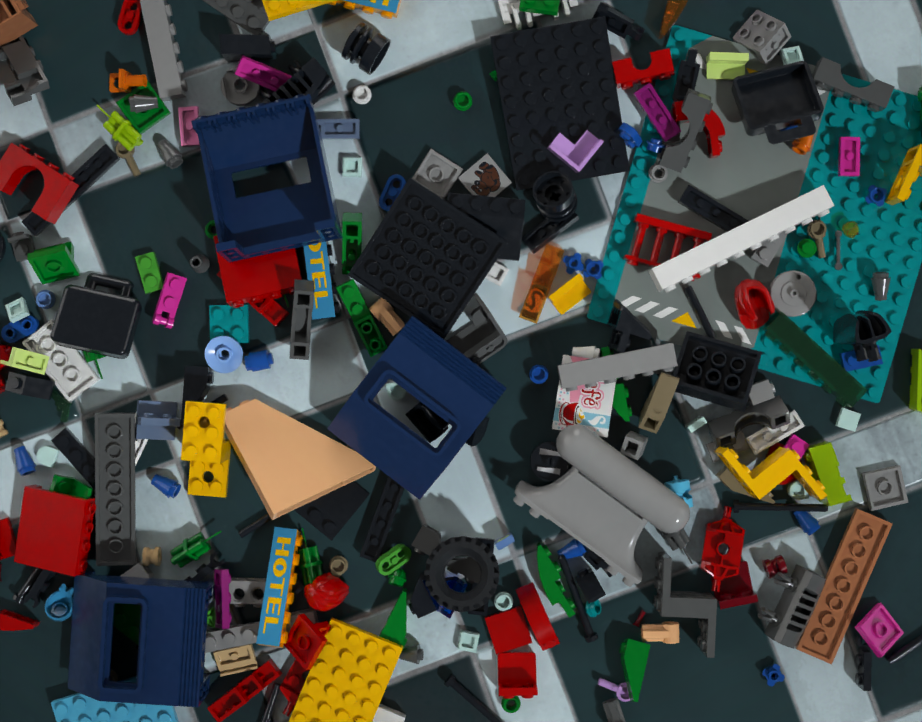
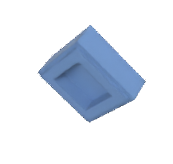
(504, 541)

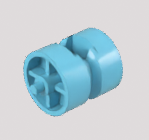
(681, 488)

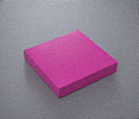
(879, 630)

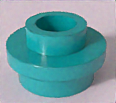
(593, 609)

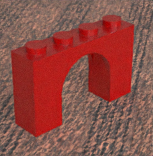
(57, 186)

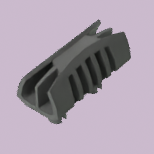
(794, 607)

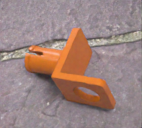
(125, 81)

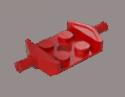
(712, 561)
(292, 686)

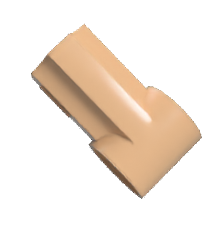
(384, 312)
(666, 632)

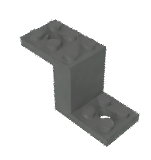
(685, 604)

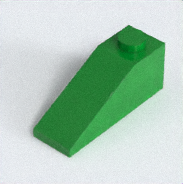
(351, 240)
(396, 624)
(634, 660)

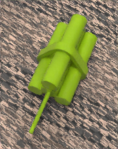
(122, 130)

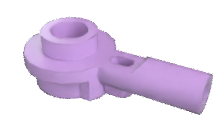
(621, 689)

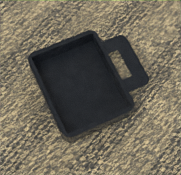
(777, 101)
(97, 319)

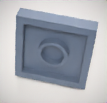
(156, 420)

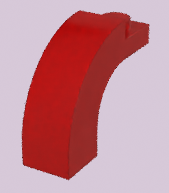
(713, 128)
(537, 616)

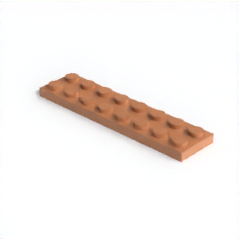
(844, 585)

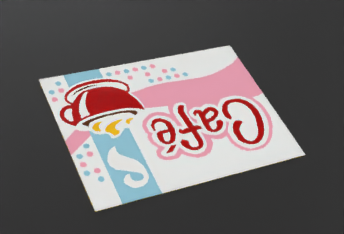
(584, 406)

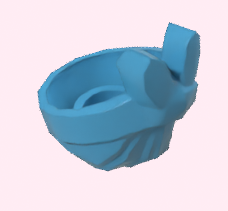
(60, 604)

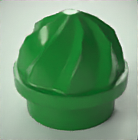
(397, 578)

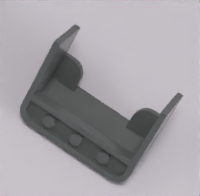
(481, 337)

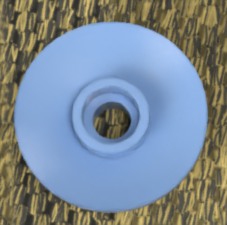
(220, 362)

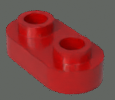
(129, 16)

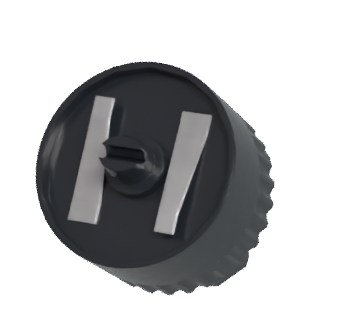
(547, 461)

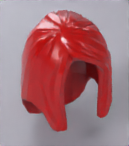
(753, 303)
(326, 592)

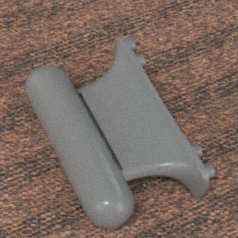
(604, 500)

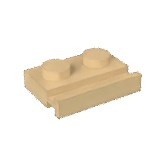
(235, 659)

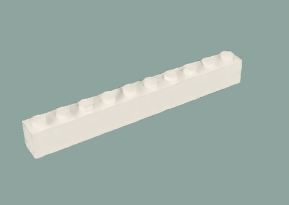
(741, 238)

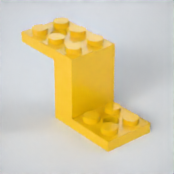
(908, 173)
(206, 448)
(771, 472)

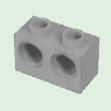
(248, 585)

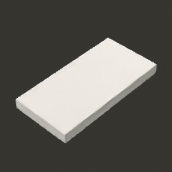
(65, 364)

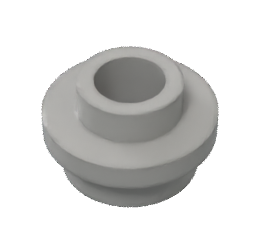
(664, 173)

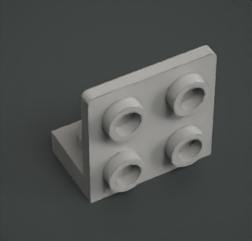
(763, 35)

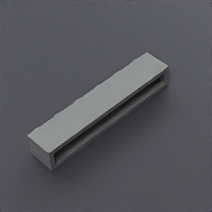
(164, 49)
(616, 366)

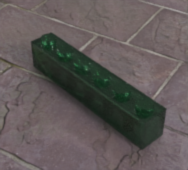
(814, 360)

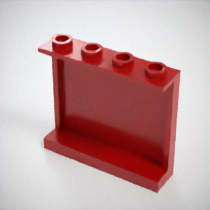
(258, 276)
(54, 531)

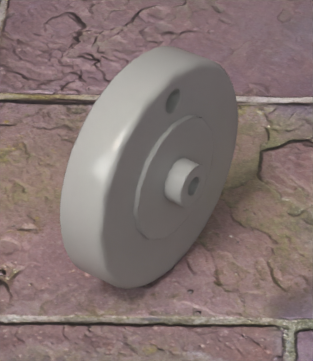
(792, 293)

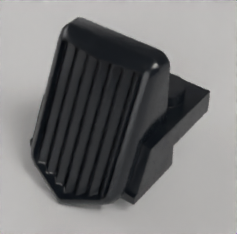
(623, 325)
(427, 422)

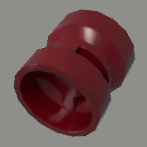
(774, 566)

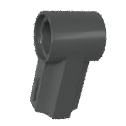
(613, 710)

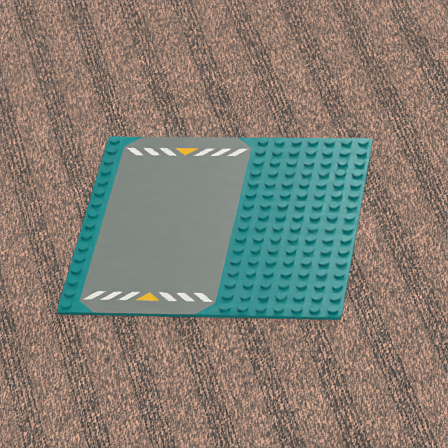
(753, 180)

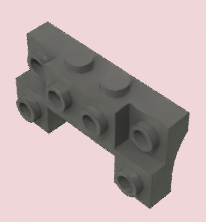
(25, 69)

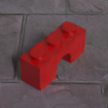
(660, 68)

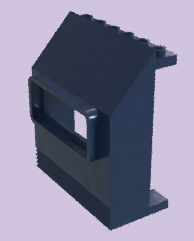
(273, 218)
(438, 379)
(169, 639)

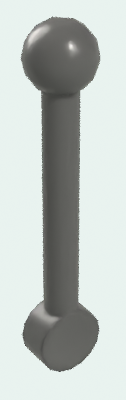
(838, 266)

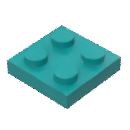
(229, 322)

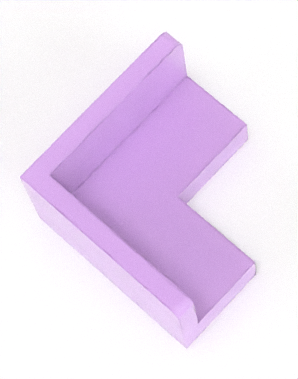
(575, 155)

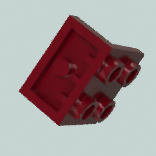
(736, 589)

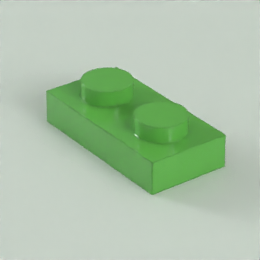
(149, 272)

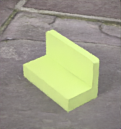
(725, 65)
(27, 360)

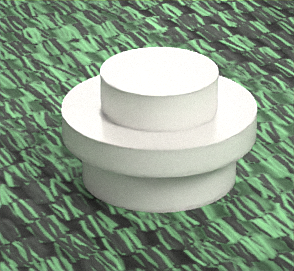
(362, 94)

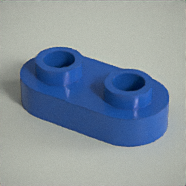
(630, 135)
(390, 192)
(19, 329)

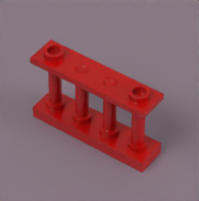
(662, 228)

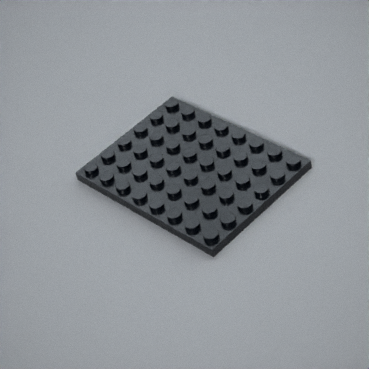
(558, 84)

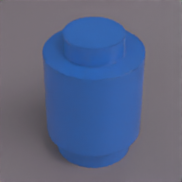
(258, 360)

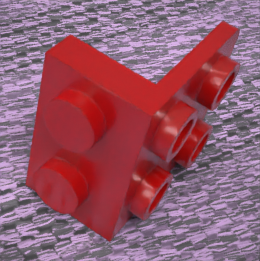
(517, 674)

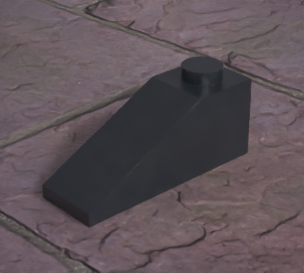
(196, 385)

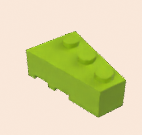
(916, 381)
(824, 466)

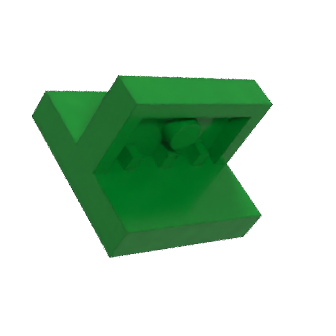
(54, 263)

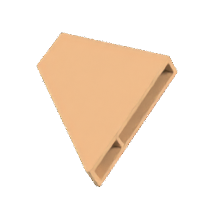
(289, 459)

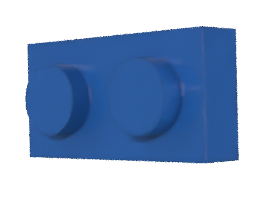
(850, 363)

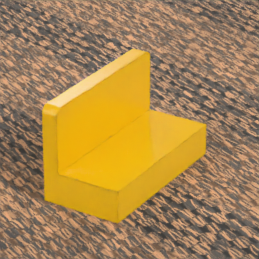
(569, 294)

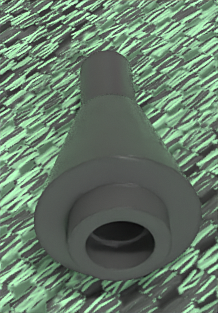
(412, 654)

